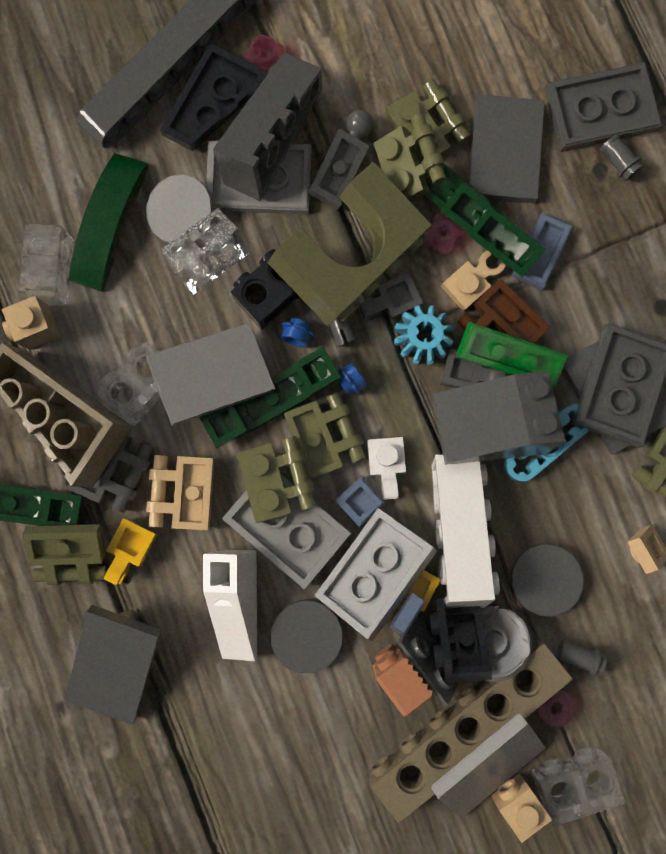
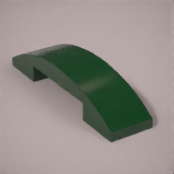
(103, 221)
(292, 388)
(38, 506)

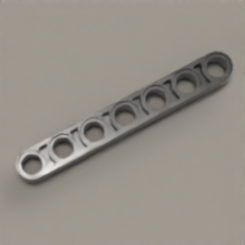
(158, 67)

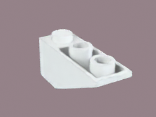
(232, 601)

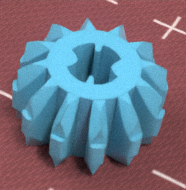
(437, 336)

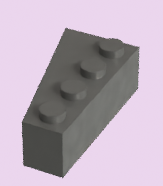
(267, 126)

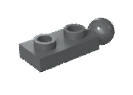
(342, 159)

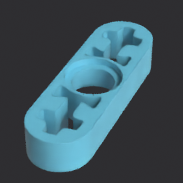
(534, 466)

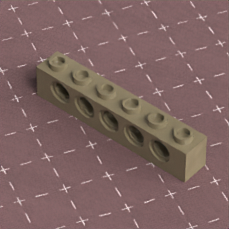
(406, 795)

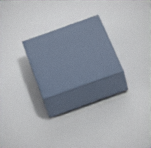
(360, 501)
(406, 614)

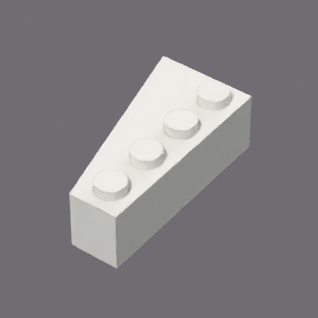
(464, 534)

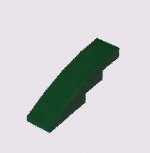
(485, 222)

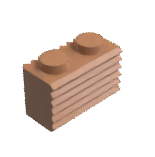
(400, 679)

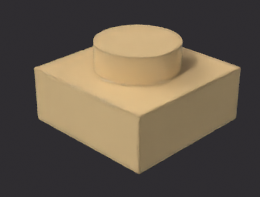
(648, 549)

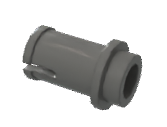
(621, 158)
(337, 329)
(582, 658)

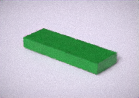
(509, 353)

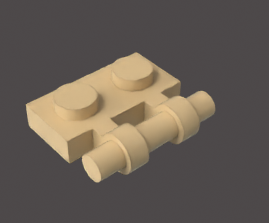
(191, 494)

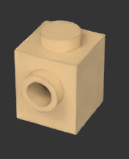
(30, 323)
(520, 808)

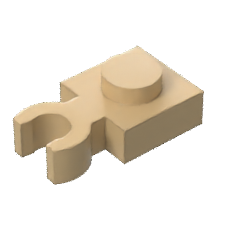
(469, 282)

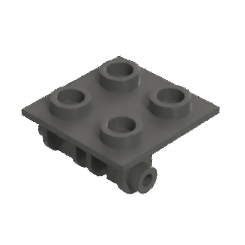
(419, 648)

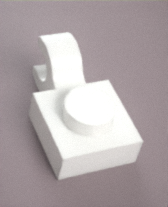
(387, 459)

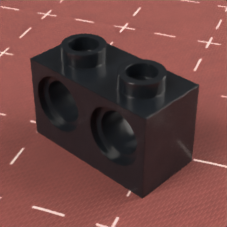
(278, 293)

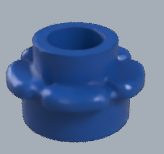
(297, 332)
(351, 379)

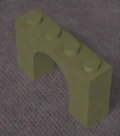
(332, 287)

